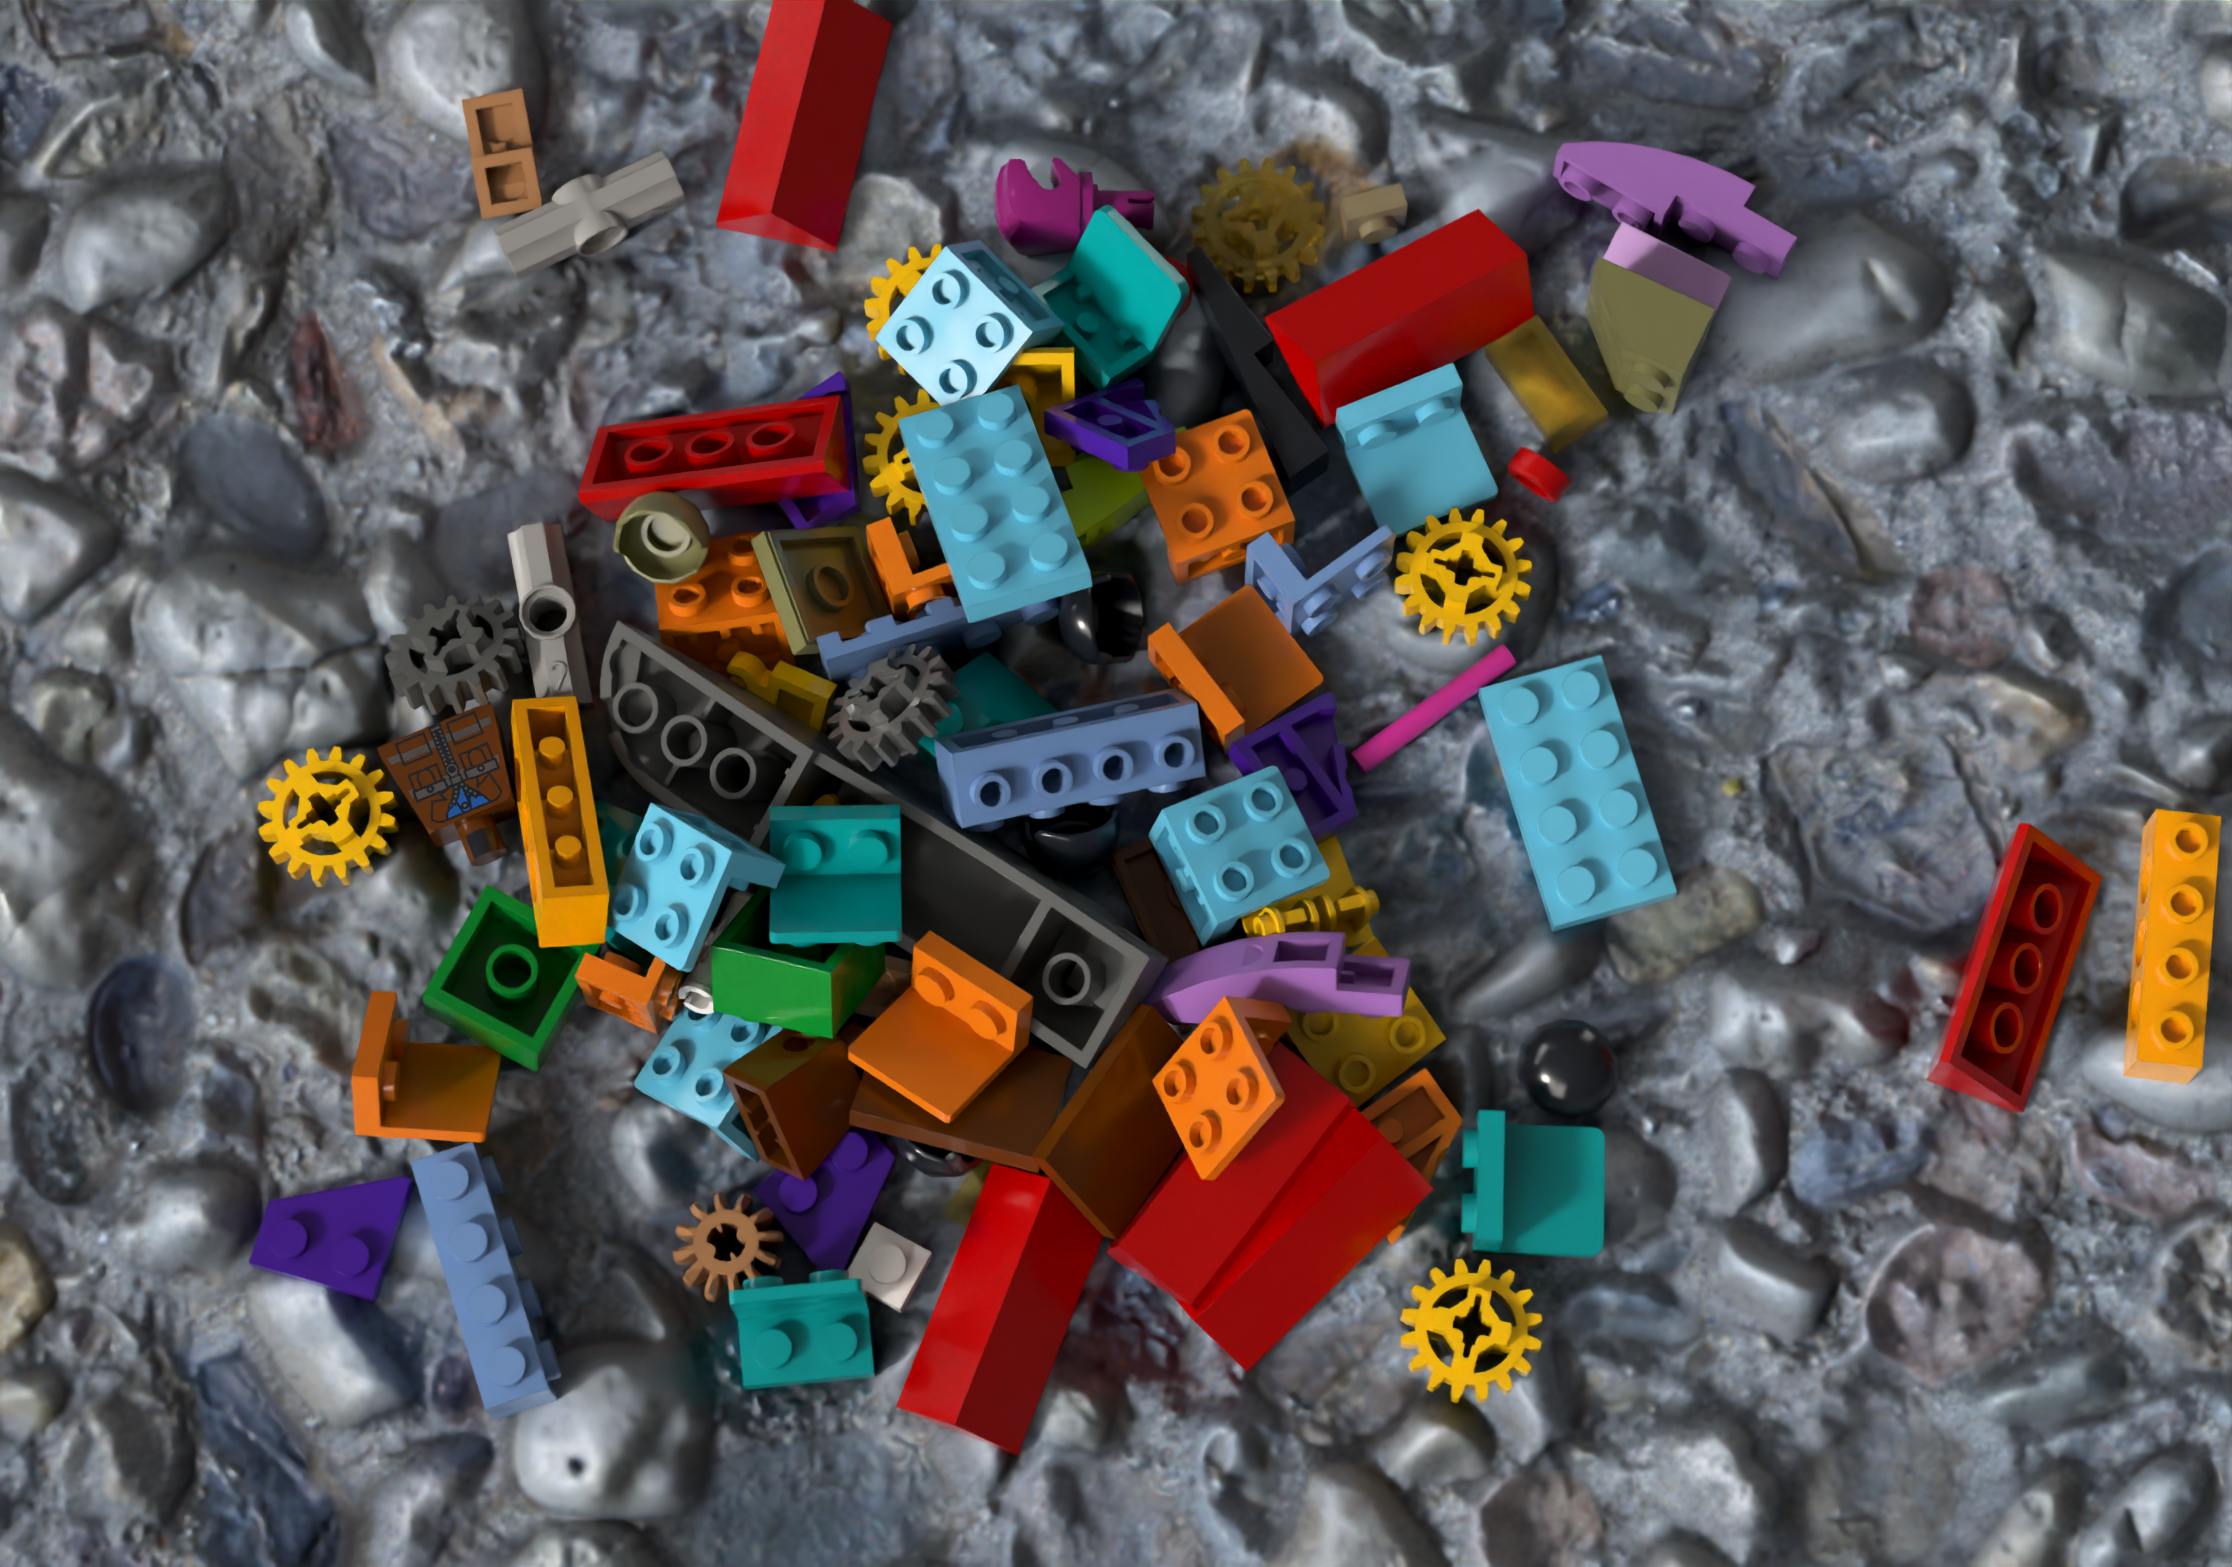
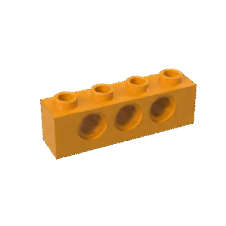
(558, 822)
(2172, 946)

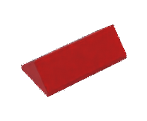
(805, 122)
(1404, 314)
(720, 457)
(2016, 971)
(1199, 1227)
(1312, 1240)
(1002, 1310)

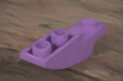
(1653, 185)
(1293, 968)

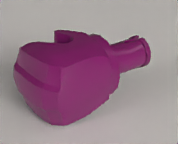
(1055, 219)

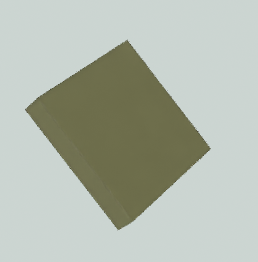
(819, 583)

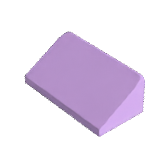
(1668, 266)

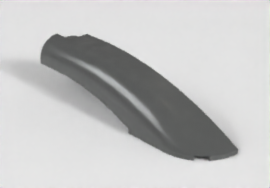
(733, 754)

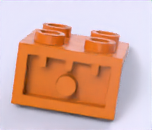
(1216, 497)
(897, 572)
(723, 609)
(1235, 666)
(619, 990)
(946, 1030)
(1221, 1082)
(419, 1086)

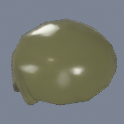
(662, 537)

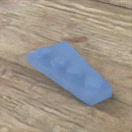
(938, 625)

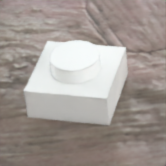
(889, 1266)

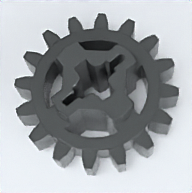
(455, 654)
(893, 707)

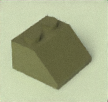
(1646, 335)

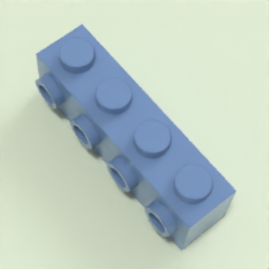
(1070, 759)
(484, 1281)

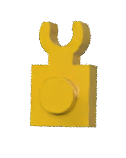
(787, 687)

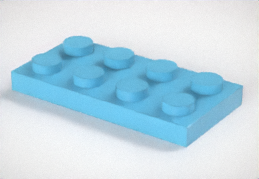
(994, 503)
(1577, 793)

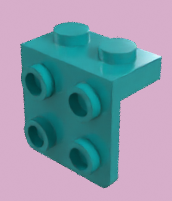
(1113, 299)
(1534, 1188)

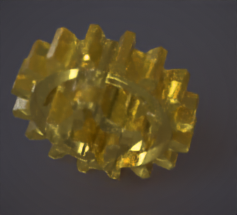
(1279, 215)

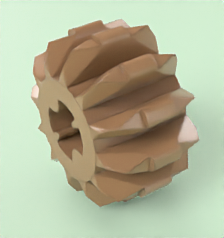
(717, 1225)

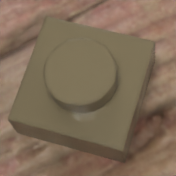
(1373, 214)

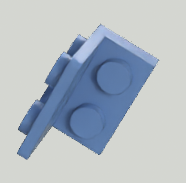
(1312, 603)

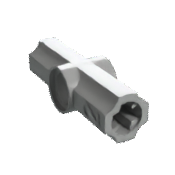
(589, 215)
(546, 585)

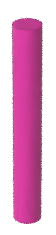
(1432, 709)

